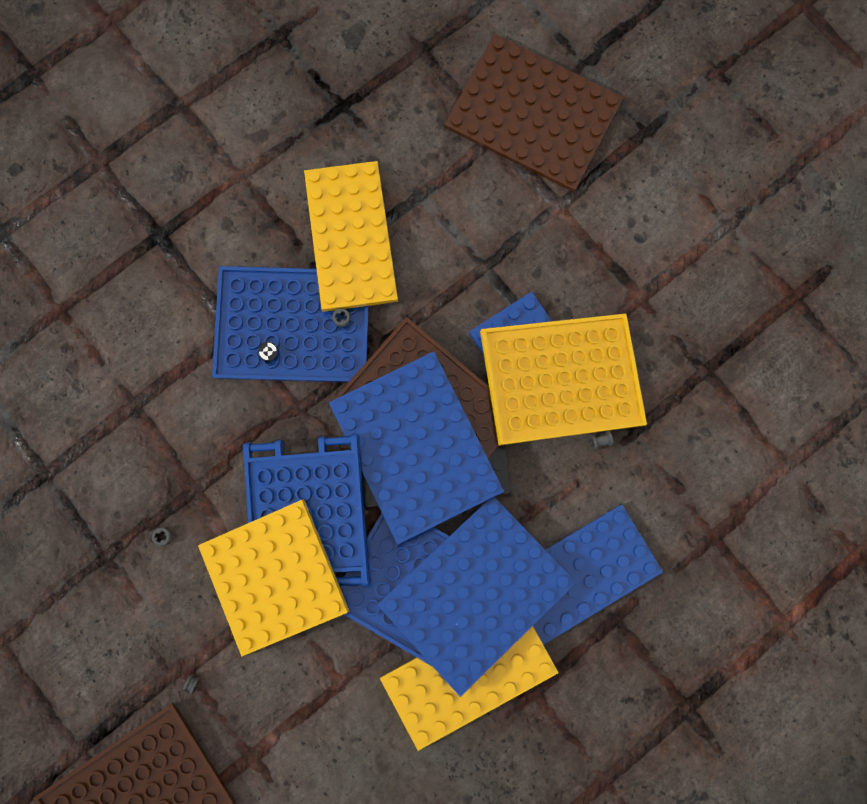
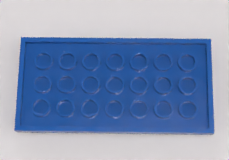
(606, 562)

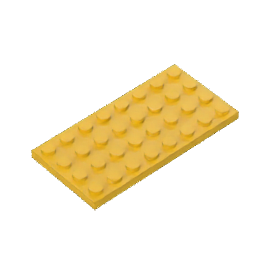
(350, 236)
(434, 709)

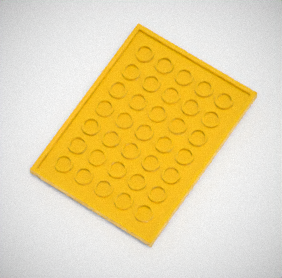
(562, 378)

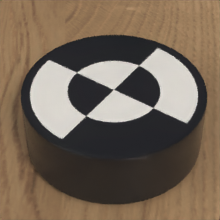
(268, 351)

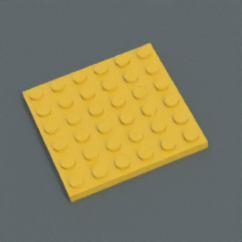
(273, 578)

